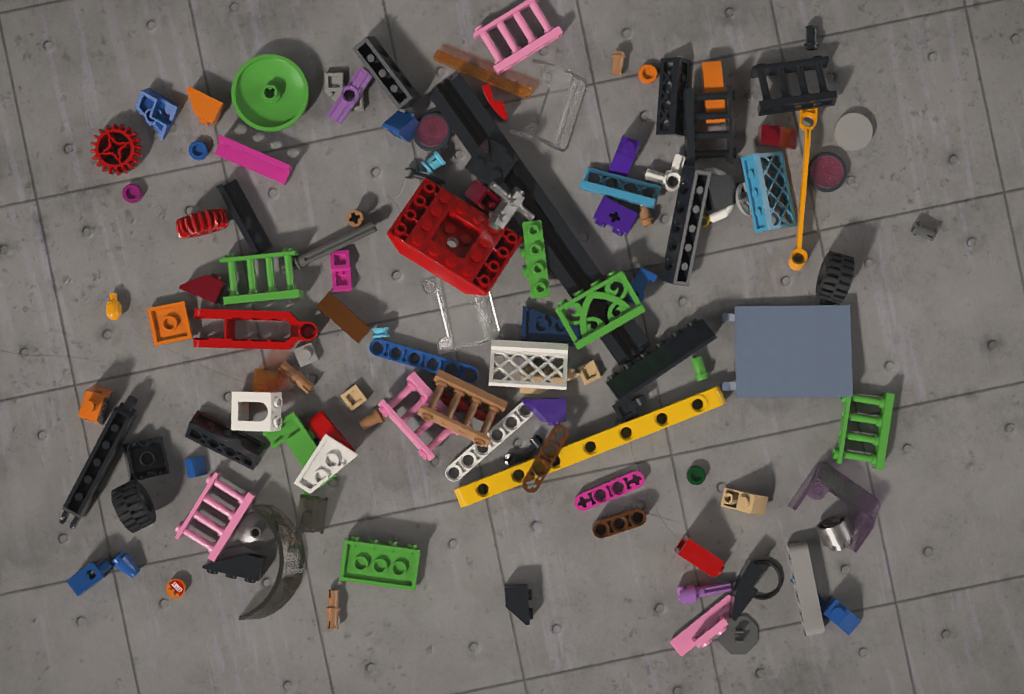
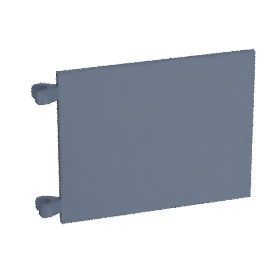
(791, 351)

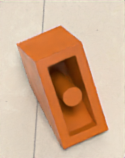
(205, 107)

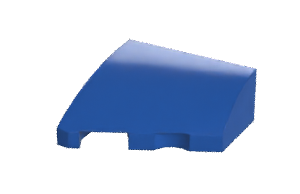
(157, 110)

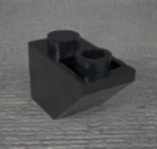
(517, 601)

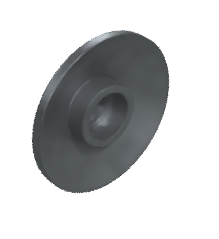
(246, 535)

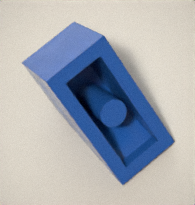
(402, 125)
(840, 615)

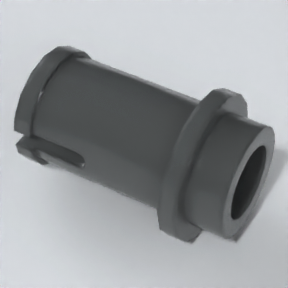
(923, 231)

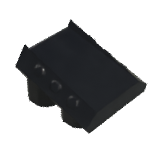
(146, 458)

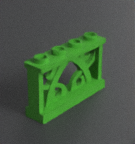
(626, 312)

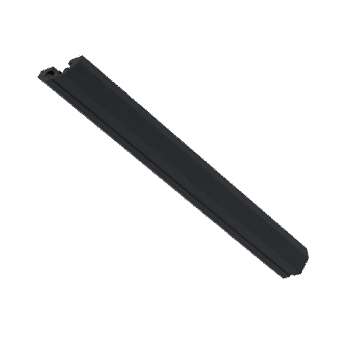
(562, 249)

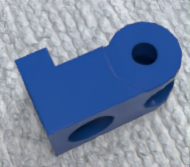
(640, 282)

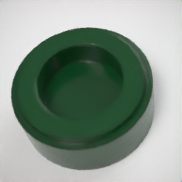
(696, 475)

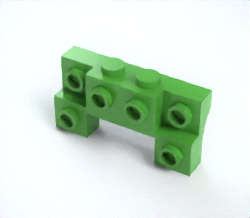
(298, 438)

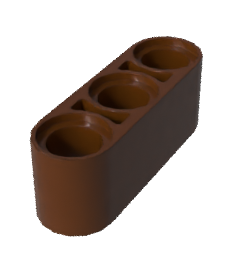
(628, 522)

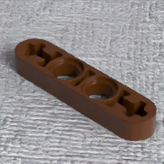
(542, 456)

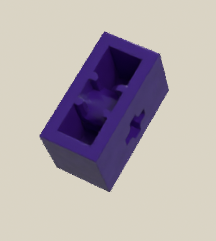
(625, 216)

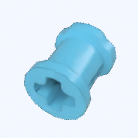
(433, 163)

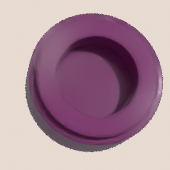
(132, 193)

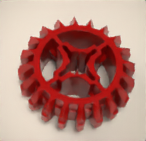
(124, 146)
(201, 223)

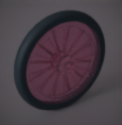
(432, 132)
(827, 172)

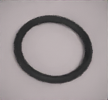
(779, 578)

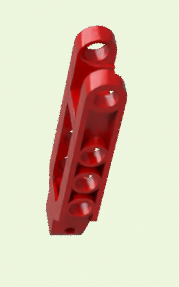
(298, 332)

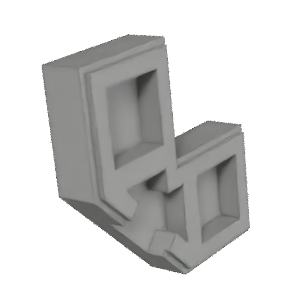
(333, 86)

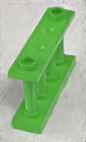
(272, 292)
(880, 439)

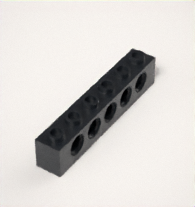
(685, 226)

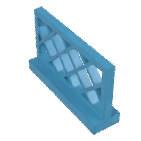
(759, 194)

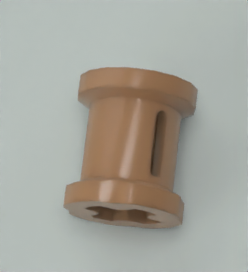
(349, 217)

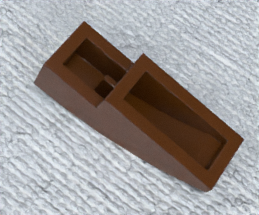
(344, 317)

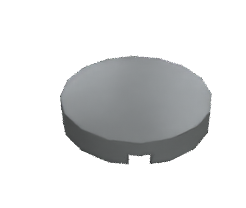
(853, 131)

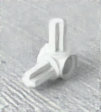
(661, 178)

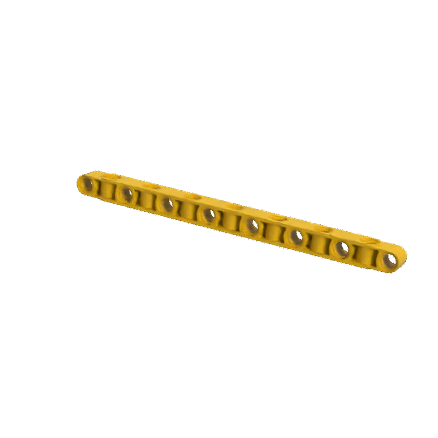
(603, 440)

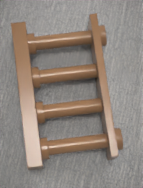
(477, 397)

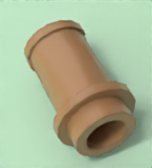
(618, 63)
(645, 215)

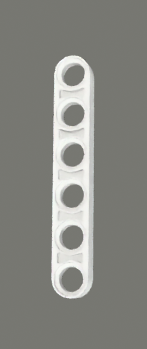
(473, 451)

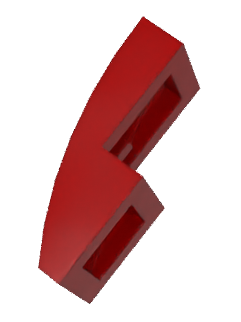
(498, 106)

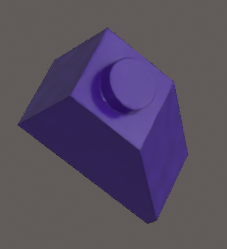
(624, 156)
(548, 409)

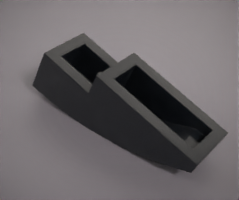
(743, 589)

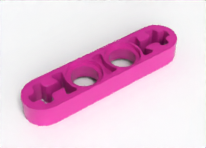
(610, 493)

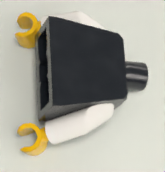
(720, 195)

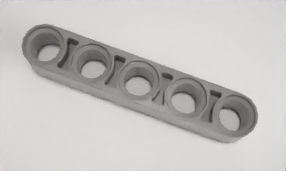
(805, 588)

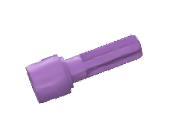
(689, 593)

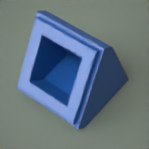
(195, 466)

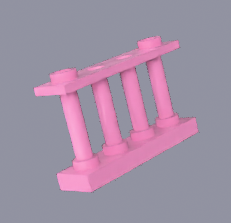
(518, 53)
(415, 383)
(234, 516)

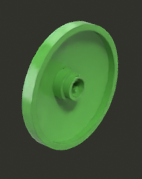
(270, 93)

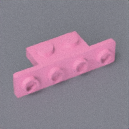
(704, 628)

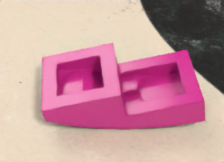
(341, 271)

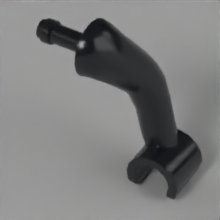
(421, 176)
(514, 458)

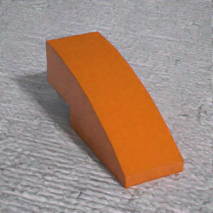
(713, 82)

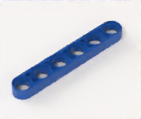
(424, 358)

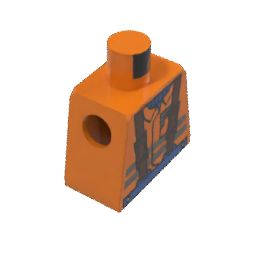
(95, 404)

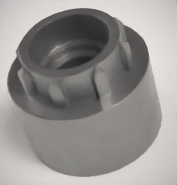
(836, 532)

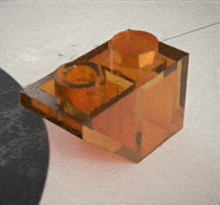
(266, 380)

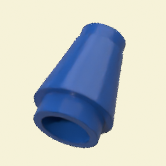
(125, 564)

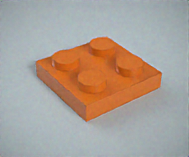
(170, 323)

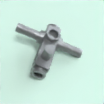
(510, 204)

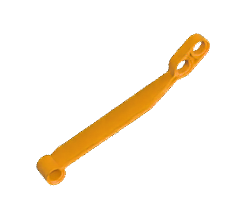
(799, 252)

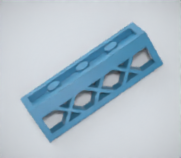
(619, 194)

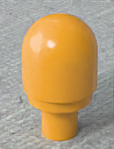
(113, 307)

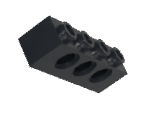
(386, 72)

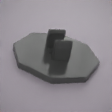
(739, 635)

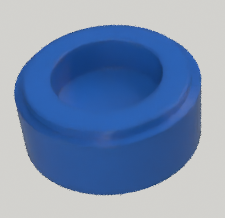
(198, 150)

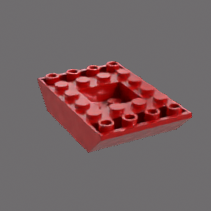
(439, 217)

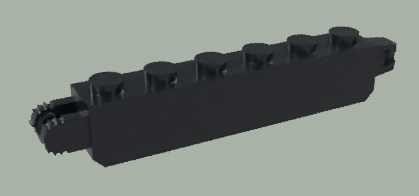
(99, 461)

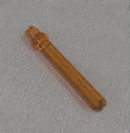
(482, 74)

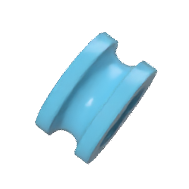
(380, 332)

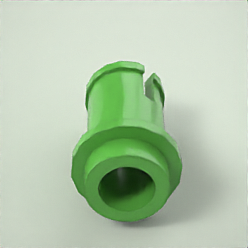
(699, 368)

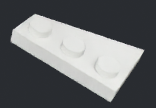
(324, 463)

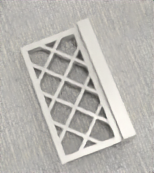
(528, 351)

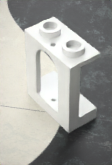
(240, 411)

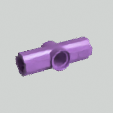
(343, 106)

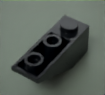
(244, 565)

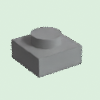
(306, 354)

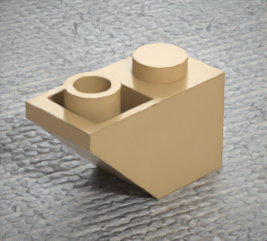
(744, 501)

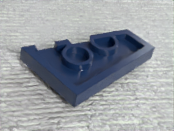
(544, 328)

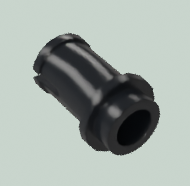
(811, 38)

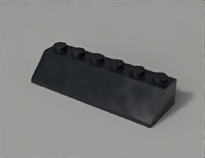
(659, 361)

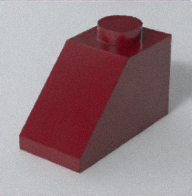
(776, 137)
(482, 197)
(206, 287)

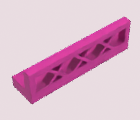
(253, 160)

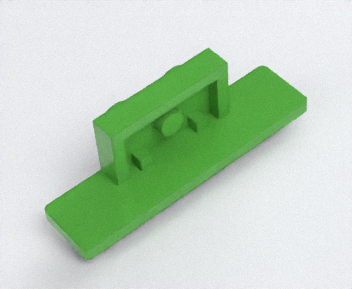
(535, 259)

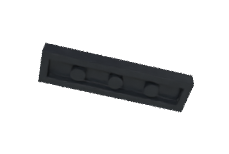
(679, 78)
(245, 217)
(225, 437)

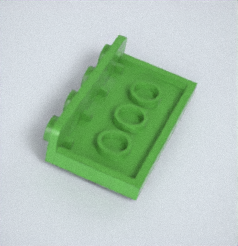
(380, 563)

